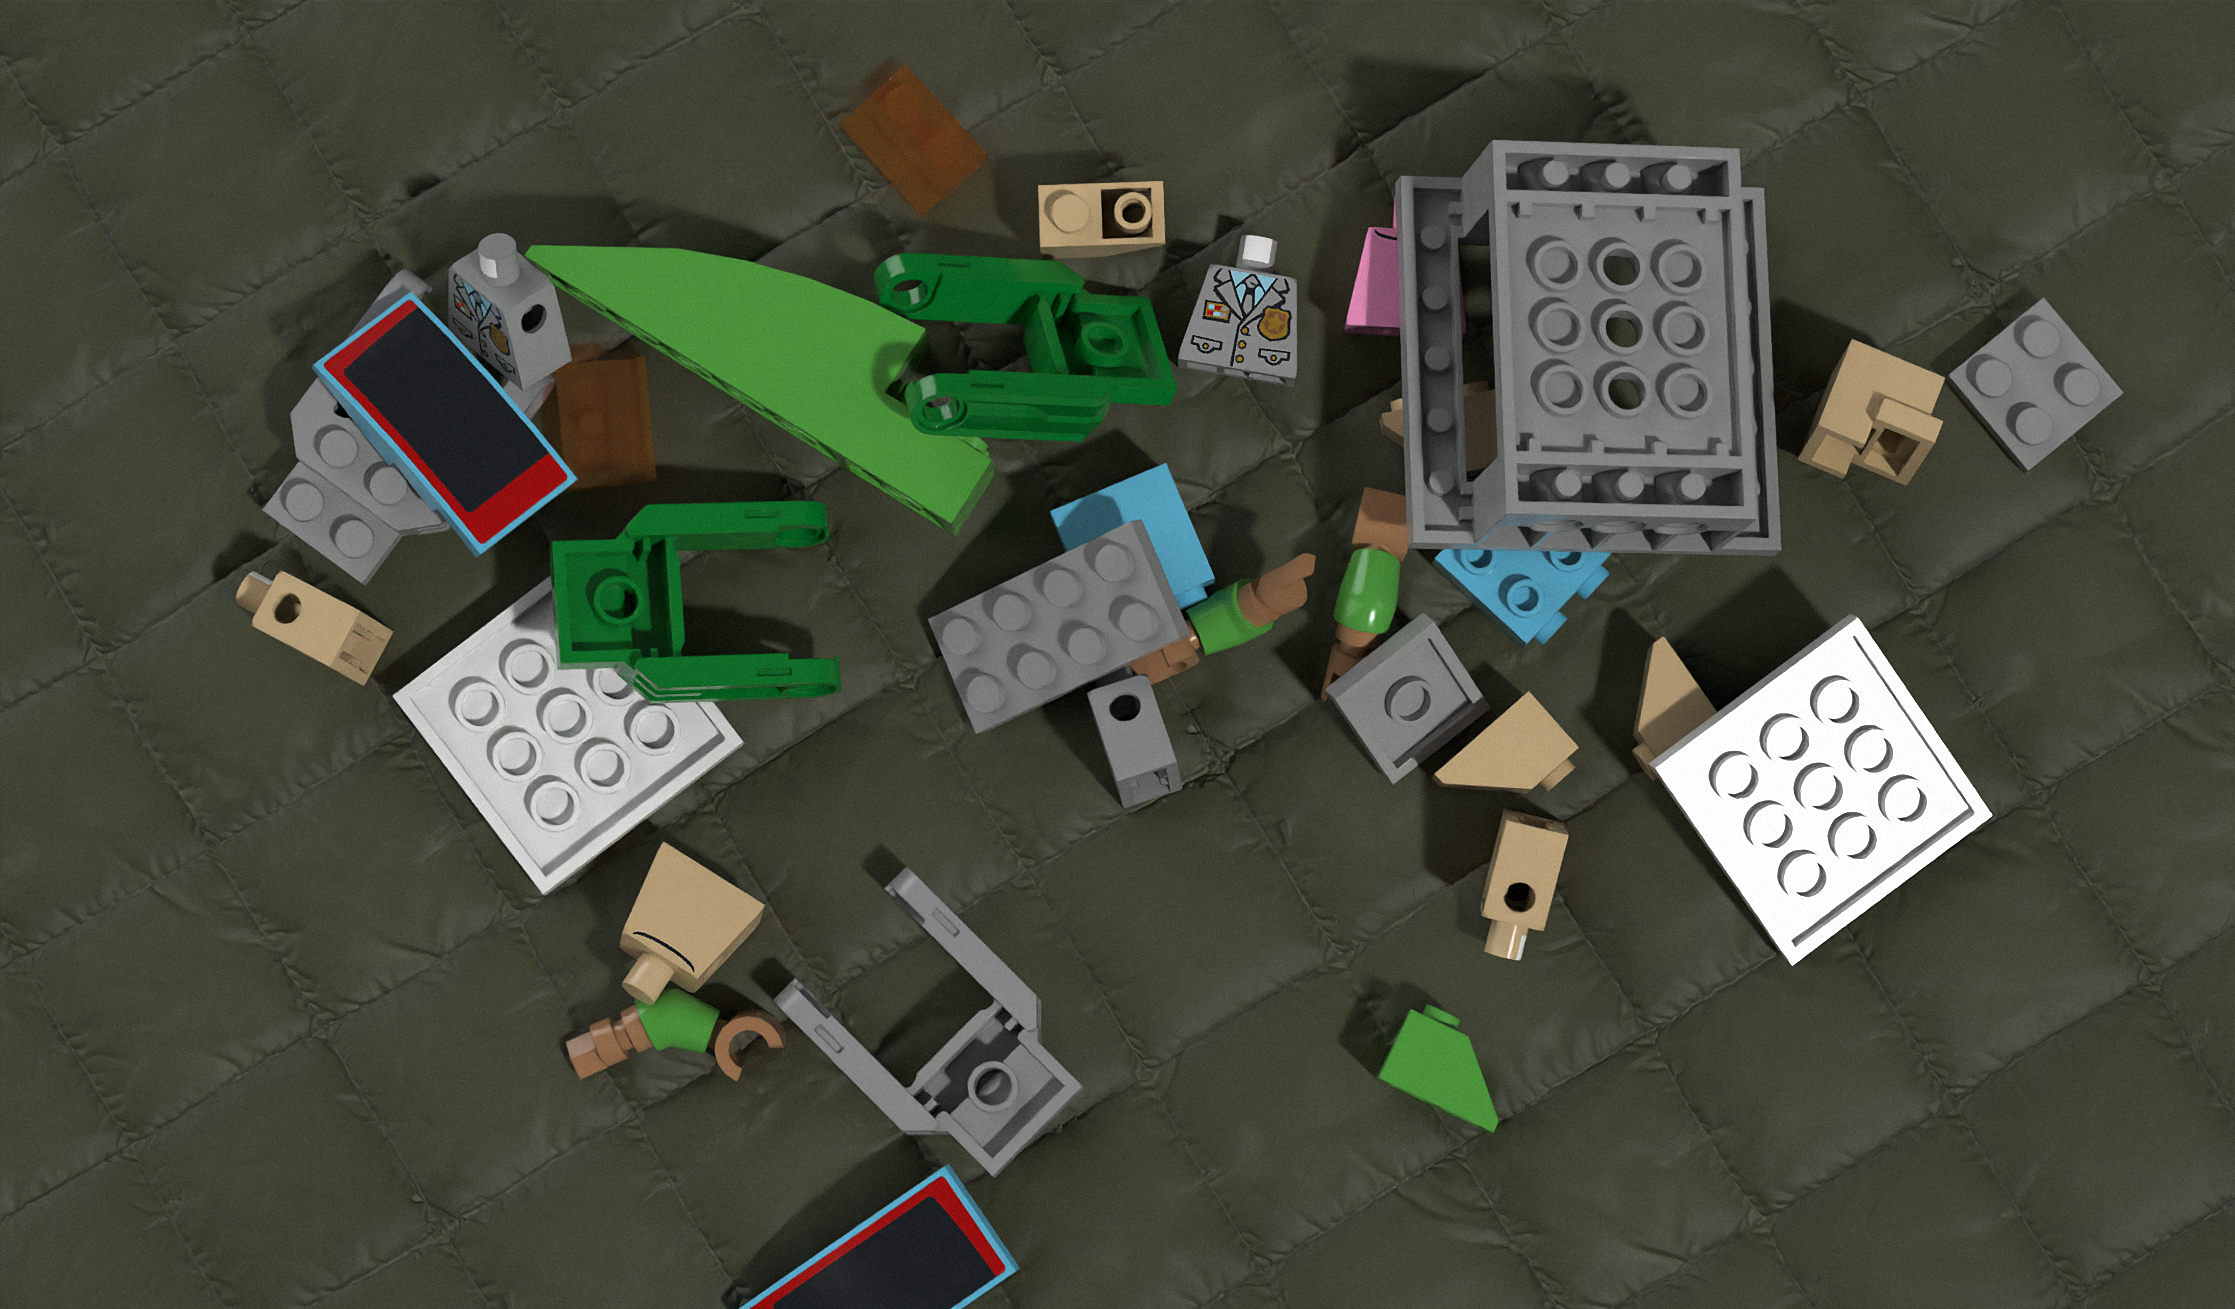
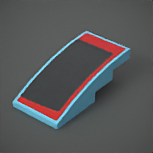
(444, 423)
(913, 1254)

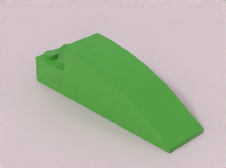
(793, 354)

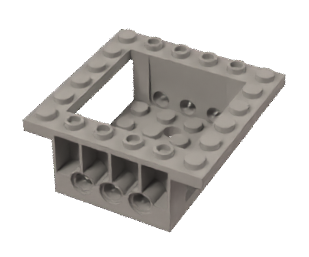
(1571, 466)

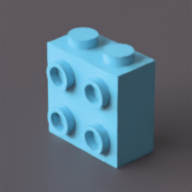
(1159, 505)
(1523, 587)

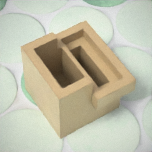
(1874, 416)

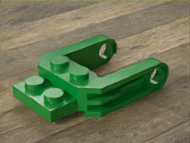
(1078, 344)
(624, 607)

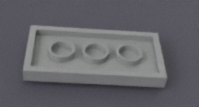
(1059, 626)

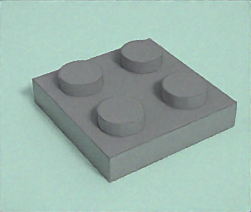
(2034, 385)
(1407, 698)

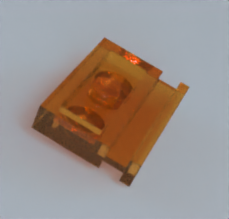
(913, 141)
(606, 423)

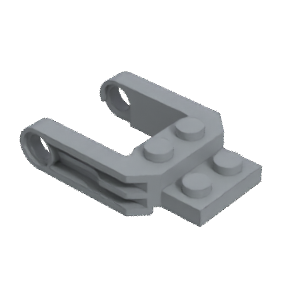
(342, 489)
(988, 1083)

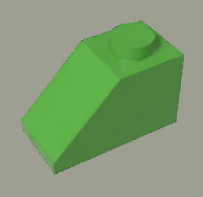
(1439, 1067)

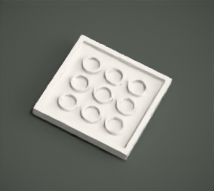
(553, 753)
(1820, 789)

